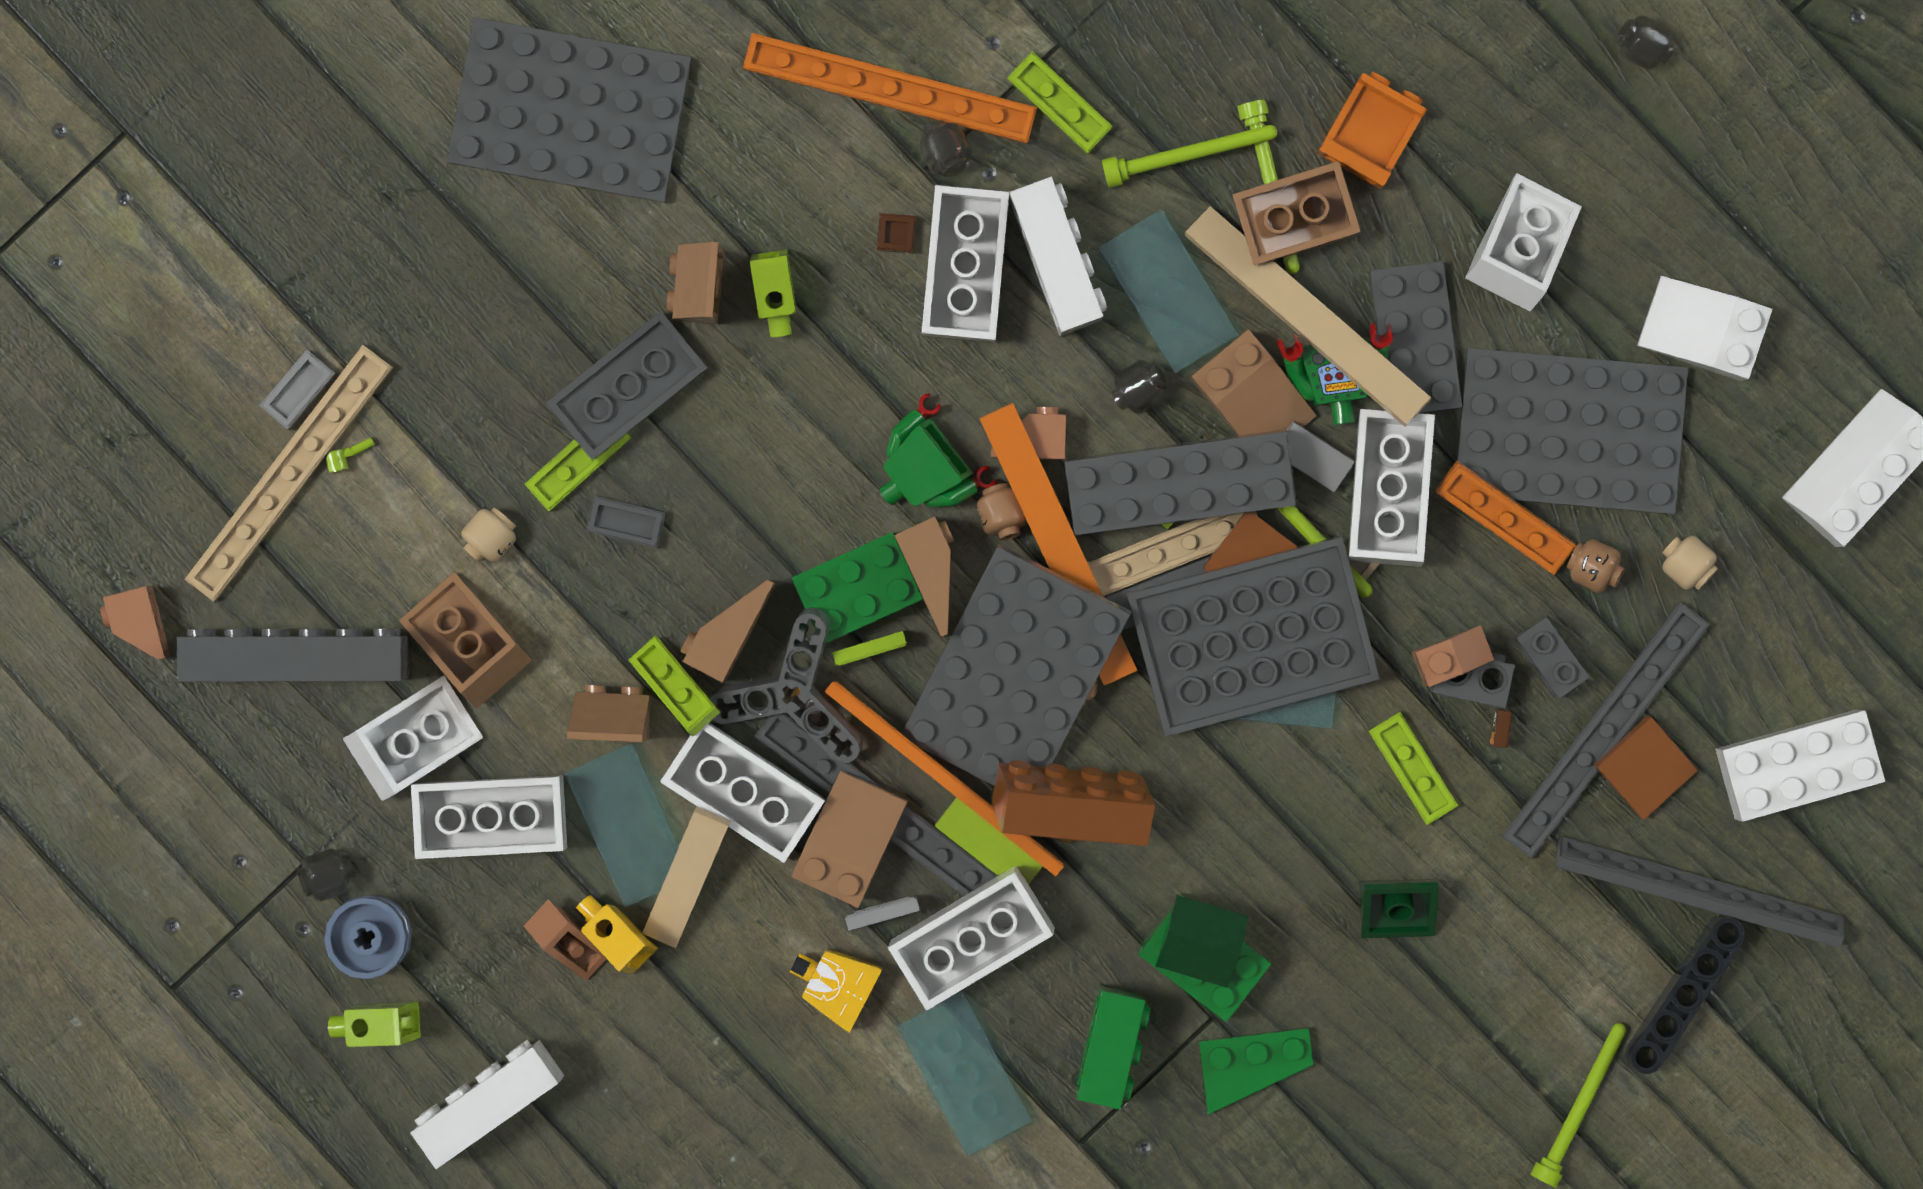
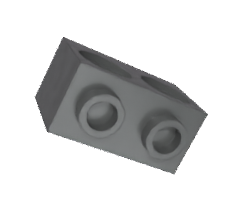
(1550, 657)
(1471, 686)

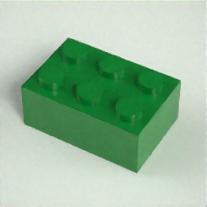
(859, 586)
(1216, 998)
(1112, 1047)

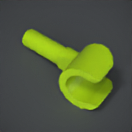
(337, 460)

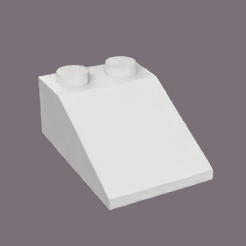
(1524, 243)
(1705, 328)
(413, 738)

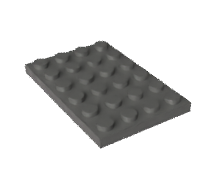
(569, 110)
(1574, 429)
(1253, 636)
(1015, 668)

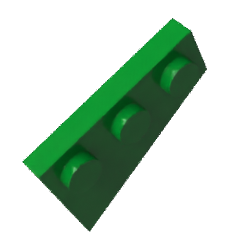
(1250, 1062)

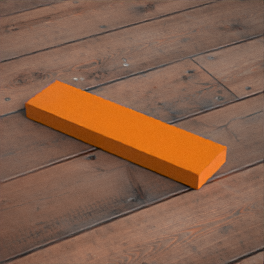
(1505, 517)

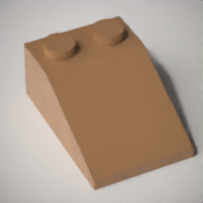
(1297, 213)
(697, 282)
(1251, 389)
(929, 560)
(723, 638)
(465, 640)
(610, 715)
(849, 839)

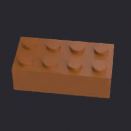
(1073, 803)

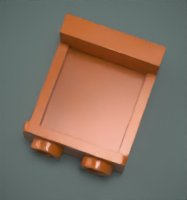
(1372, 129)

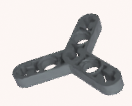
(791, 677)

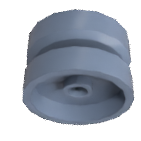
(346, 939)

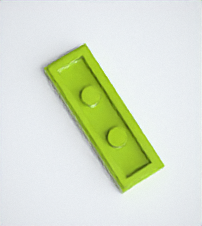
(1059, 102)
(567, 472)
(674, 686)
(1412, 768)
(985, 841)

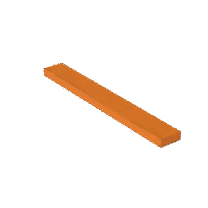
(889, 88)
(1046, 517)
(939, 773)

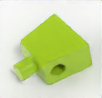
(770, 274)
(377, 1024)

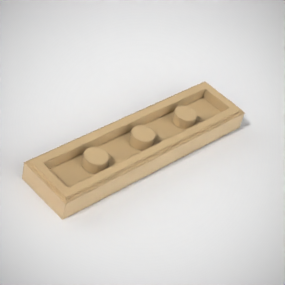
(686, 877)

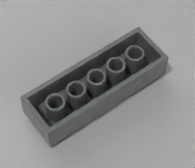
(1180, 482)
(283, 657)

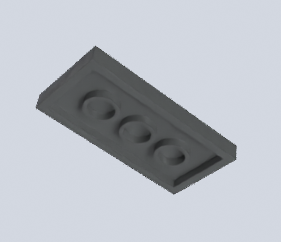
(1423, 343)
(626, 386)

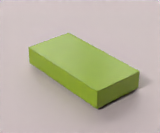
(869, 648)

